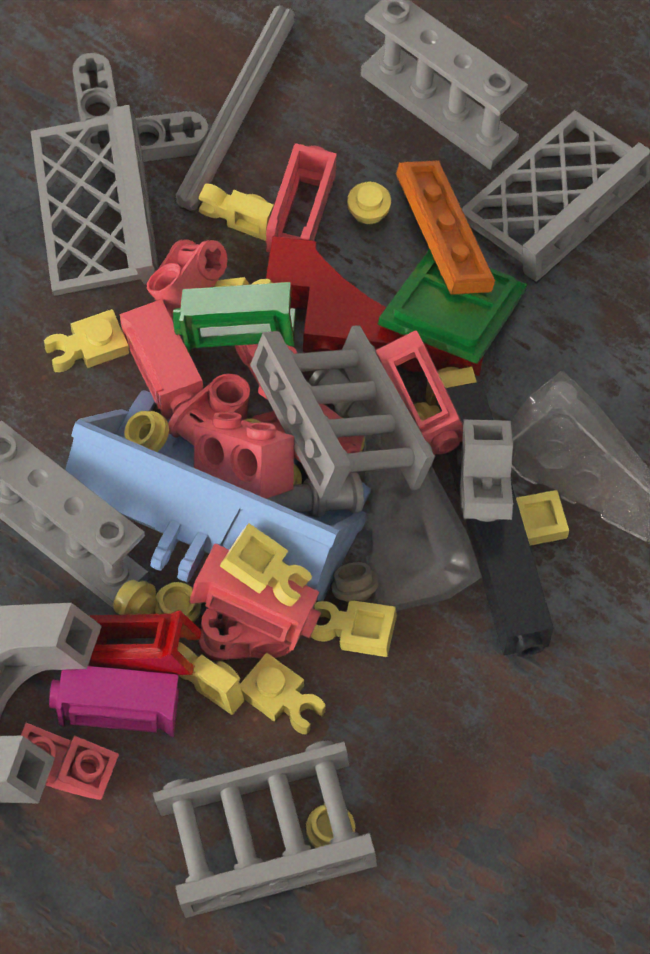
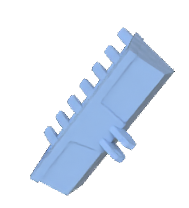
(195, 507)

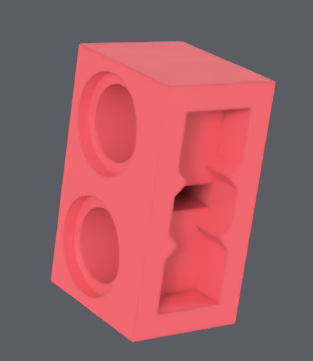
(245, 454)

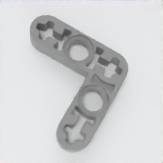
(158, 124)

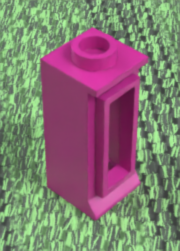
(116, 699)

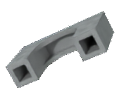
(31, 642)

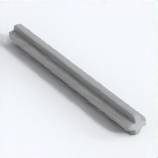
(235, 107)

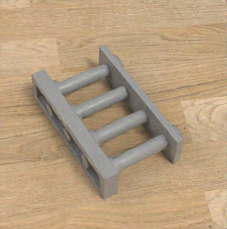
(432, 98)
(316, 436)
(66, 518)
(251, 875)

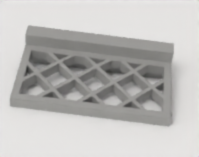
(132, 205)
(587, 207)

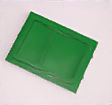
(456, 322)

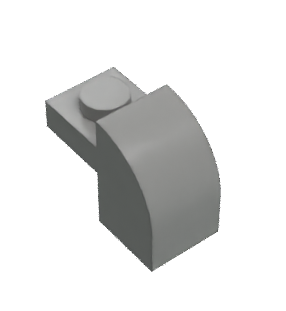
(486, 470)

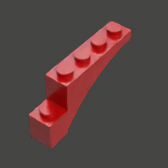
(337, 305)

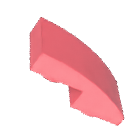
(78, 764)

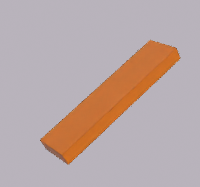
(445, 227)

